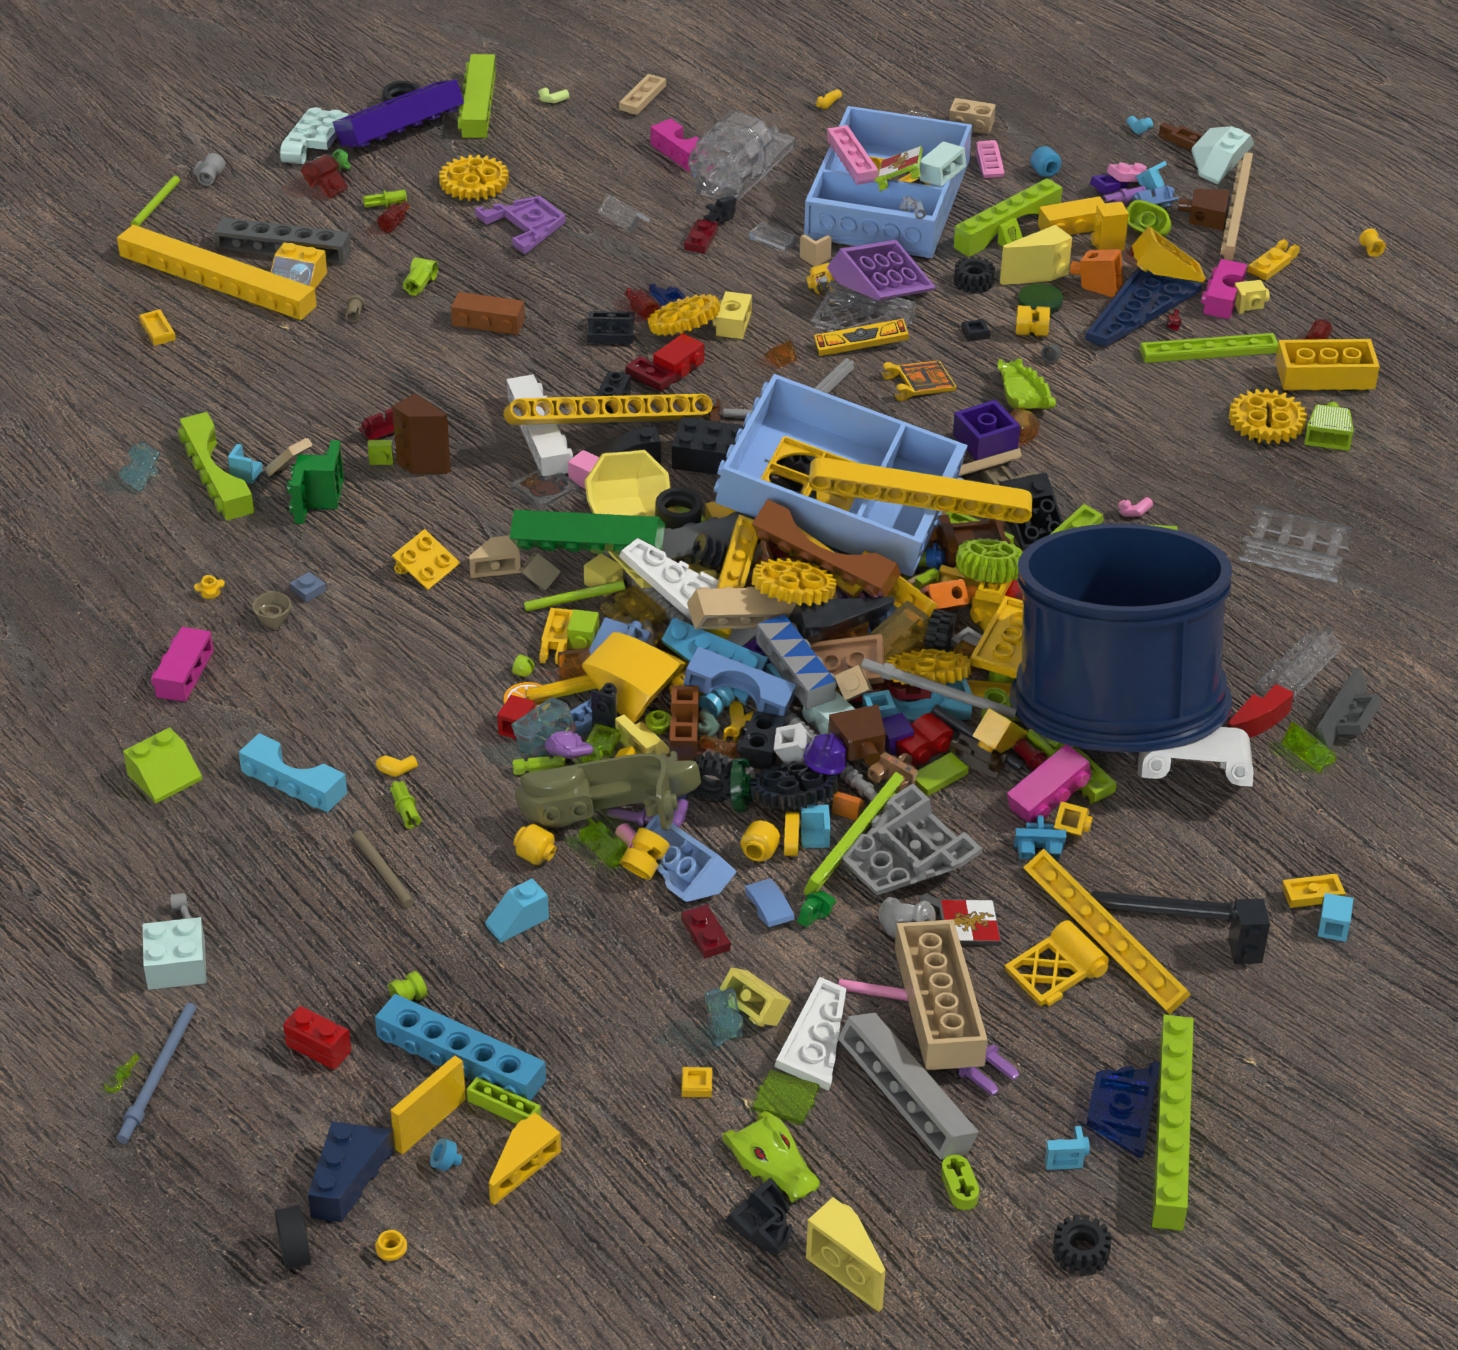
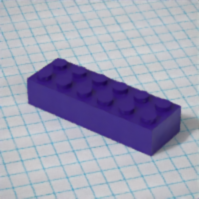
(398, 113)

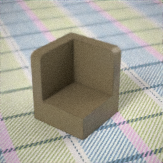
(539, 570)

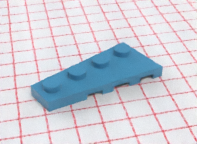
(685, 640)

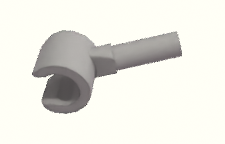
(179, 902)

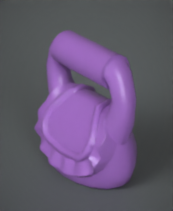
(567, 745)

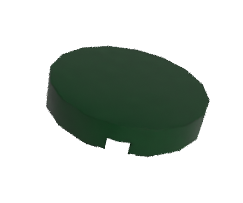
(1041, 295)
(740, 785)

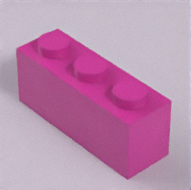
(182, 664)
(1049, 784)

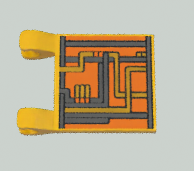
(919, 378)

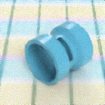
(717, 700)

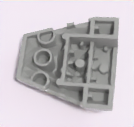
(907, 845)

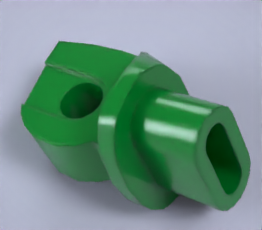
(816, 906)

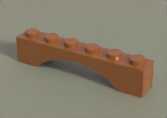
(869, 570)

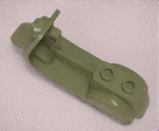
(574, 792)

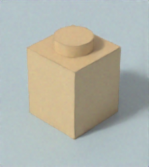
(853, 683)

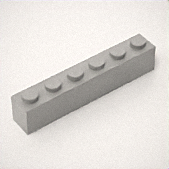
(908, 1085)

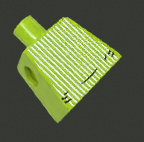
(1330, 427)

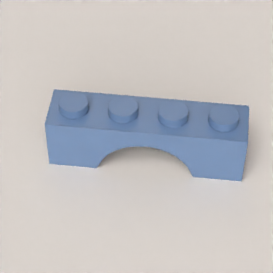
(715, 671)

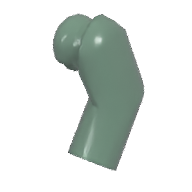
(710, 724)

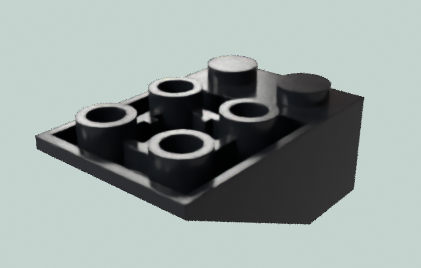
(1045, 510)

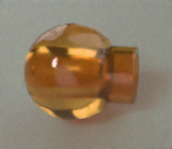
(1028, 424)

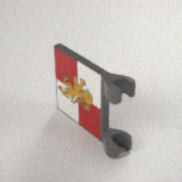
(973, 919)

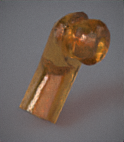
(719, 745)

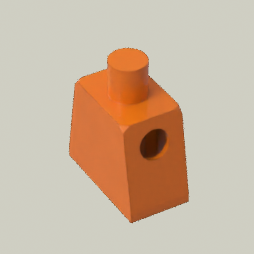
(1100, 271)
(950, 594)

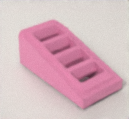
(988, 156)

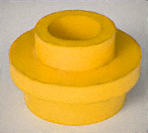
(388, 1239)

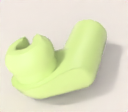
(554, 97)

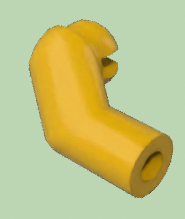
(394, 766)

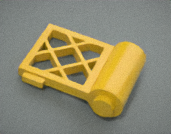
(1076, 953)

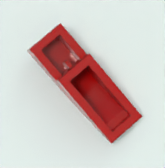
(1263, 713)

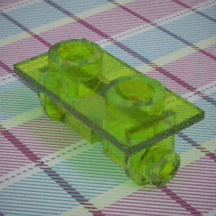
(1308, 747)
(598, 835)

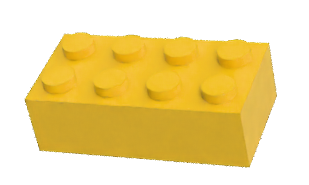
(1327, 364)

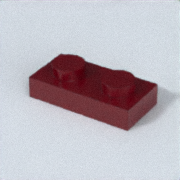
(701, 236)
(650, 373)
(705, 931)

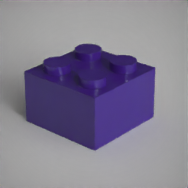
(986, 430)

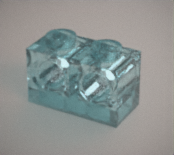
(540, 723)

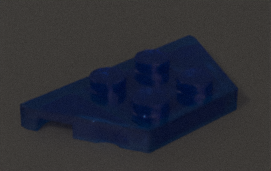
(1123, 1105)

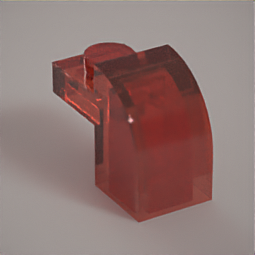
(324, 172)

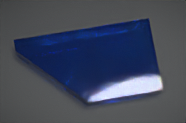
(665, 296)

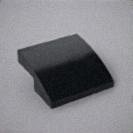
(610, 327)

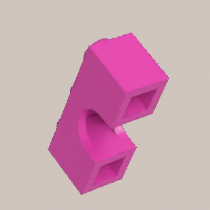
(668, 139)
(1220, 290)

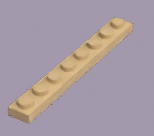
(1236, 207)

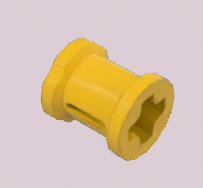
(1373, 244)

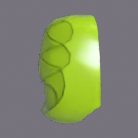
(1148, 214)

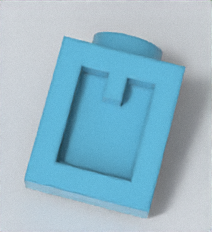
(1067, 1153)

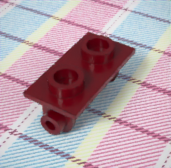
(377, 426)

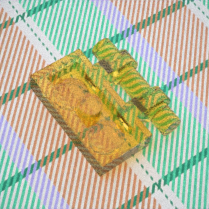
(636, 605)

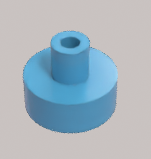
(444, 1155)

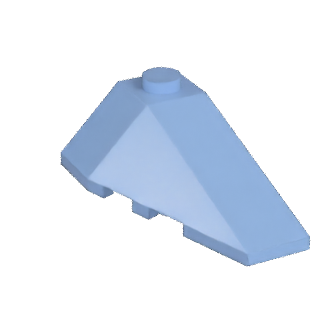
(689, 866)

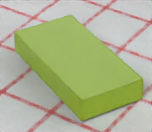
(940, 774)

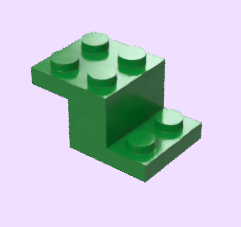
(316, 482)

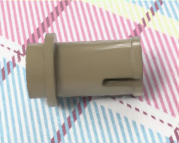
(355, 305)

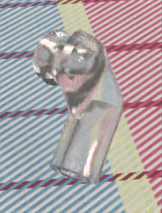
(916, 205)

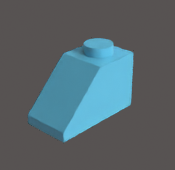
(519, 910)

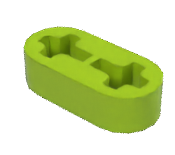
(965, 1180)

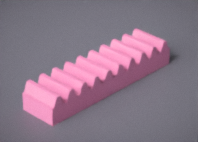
(852, 154)

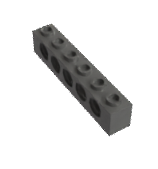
(267, 238)

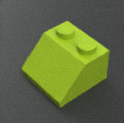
(161, 765)

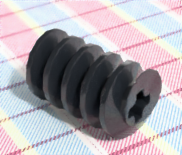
(709, 552)

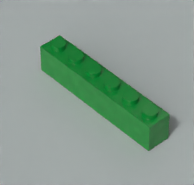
(583, 531)

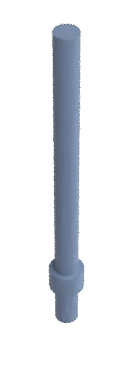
(135, 1113)

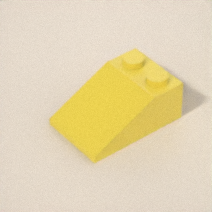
(1037, 257)
(845, 1252)

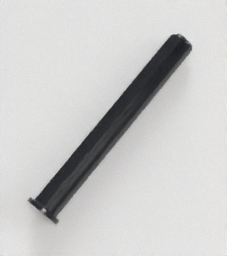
(1164, 905)

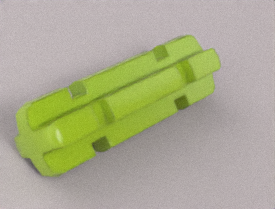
(537, 764)

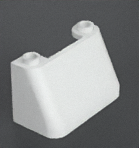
(1225, 745)

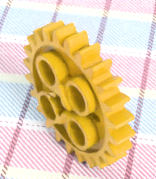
(473, 177)
(684, 314)
(1284, 418)
(793, 582)
(933, 665)

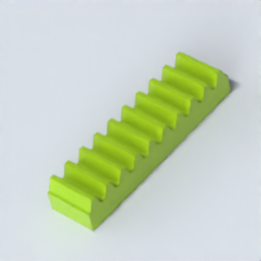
(1099, 785)

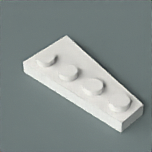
(814, 1038)

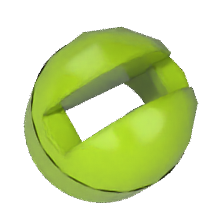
(523, 666)

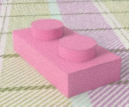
(1125, 172)

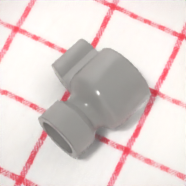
(209, 169)

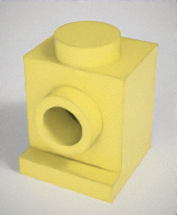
(1251, 295)

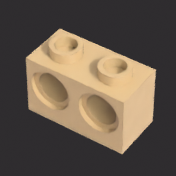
(972, 112)

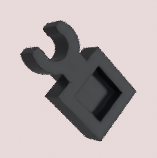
(723, 209)

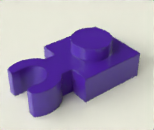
(1106, 183)

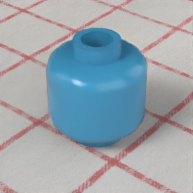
(1045, 161)

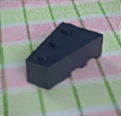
(346, 1166)

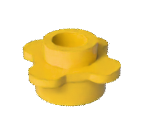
(209, 587)

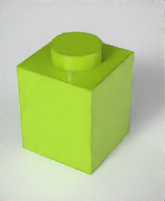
(582, 629)

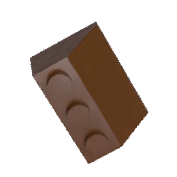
(421, 437)

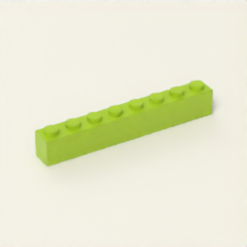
(1173, 1123)

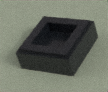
(975, 330)

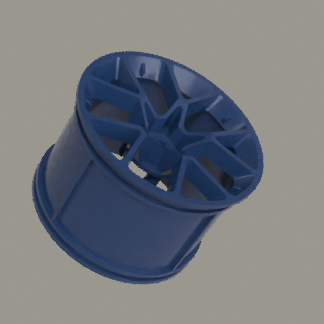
(1122, 638)

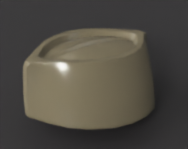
(272, 608)

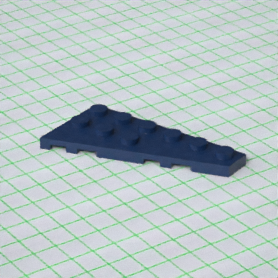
(1137, 303)

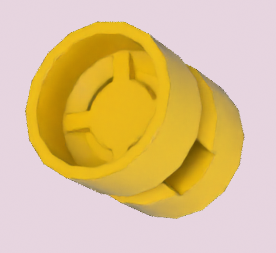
(1024, 319)
(646, 850)

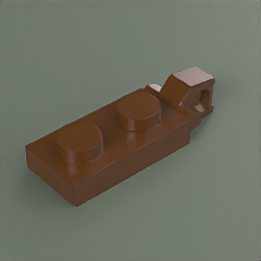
(1181, 136)

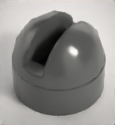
(1051, 356)

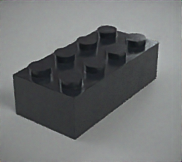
(702, 444)

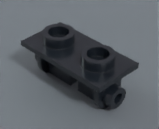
(604, 706)

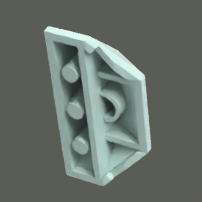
(1220, 151)

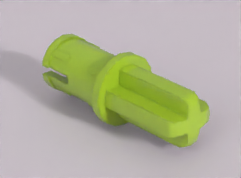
(385, 198)
(405, 804)

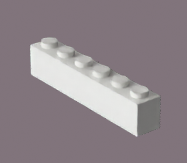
(544, 440)

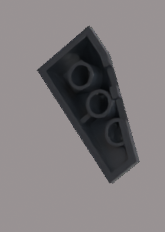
(633, 440)
(837, 615)

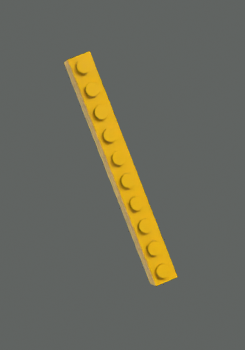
(217, 272)

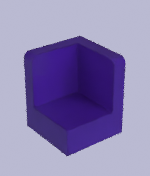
(896, 729)

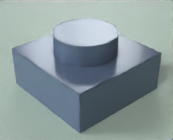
(308, 586)

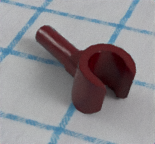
(1174, 321)

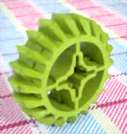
(988, 560)

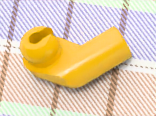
(829, 99)

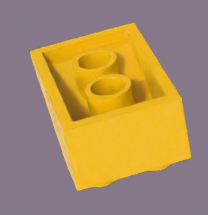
(1164, 258)

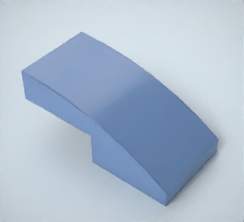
(770, 902)

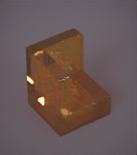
(570, 663)

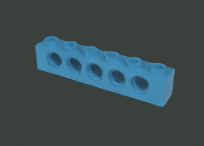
(441, 1038)

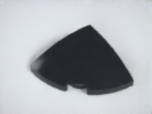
(763, 1218)

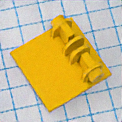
(424, 560)

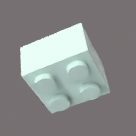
(174, 953)

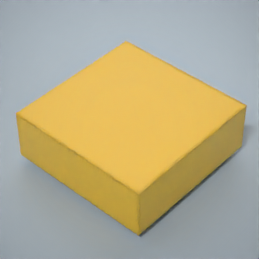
(696, 1081)

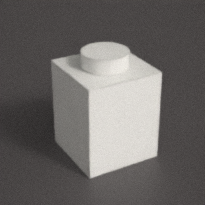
(791, 743)

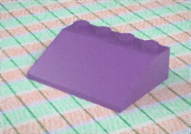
(879, 271)

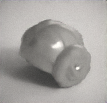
(895, 912)

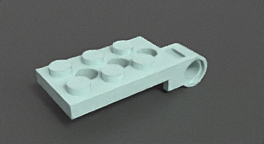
(311, 131)

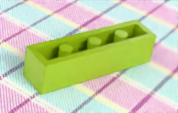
(500, 1101)

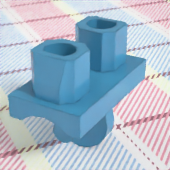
(1039, 836)

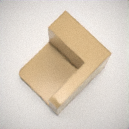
(815, 251)

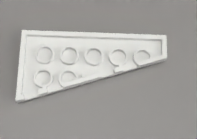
(674, 581)

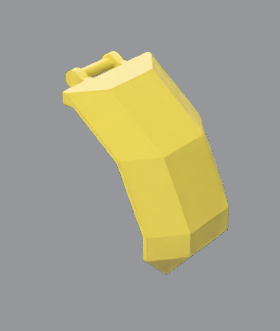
(629, 486)

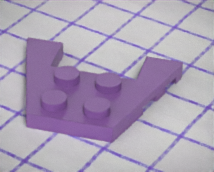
(531, 215)

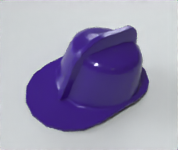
(826, 754)

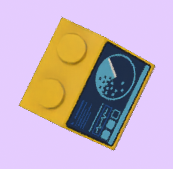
(300, 264)

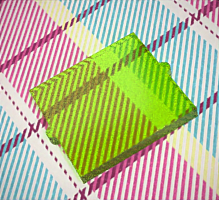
(786, 1097)

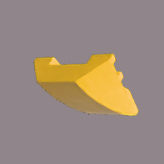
(634, 669)

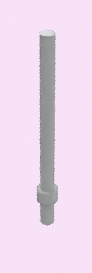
(889, 671)

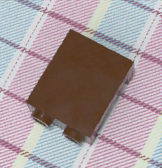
(954, 534)

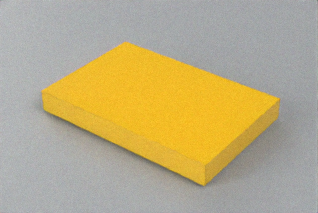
(428, 1104)

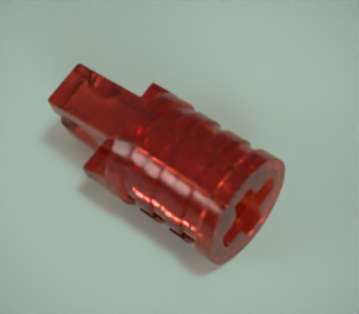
(392, 216)
(641, 302)
(1319, 330)

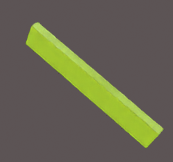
(1208, 347)
(859, 827)

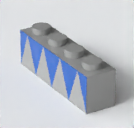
(796, 661)

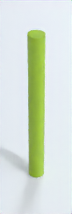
(158, 198)
(574, 595)

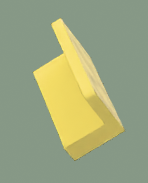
(640, 737)

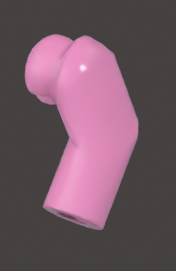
(1137, 510)

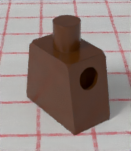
(1206, 207)
(861, 733)

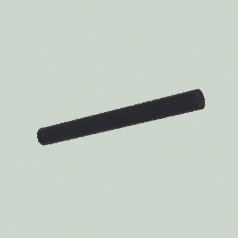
(965, 729)

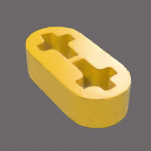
(791, 833)

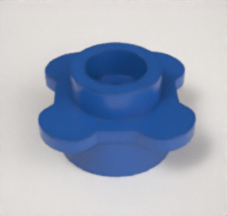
(935, 557)

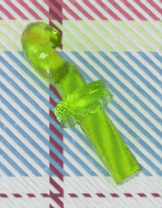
(123, 1072)

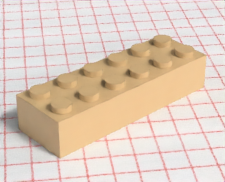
(940, 995)

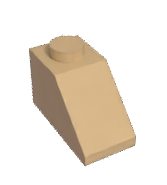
(495, 558)

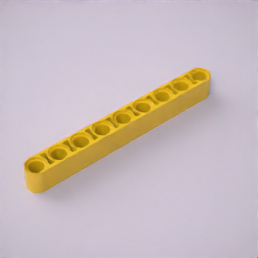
(598, 412)
(920, 490)

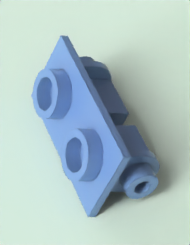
(1162, 198)

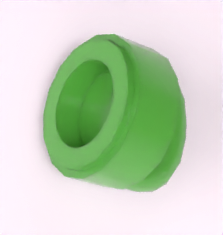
(341, 157)

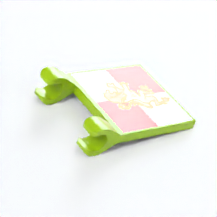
(898, 165)

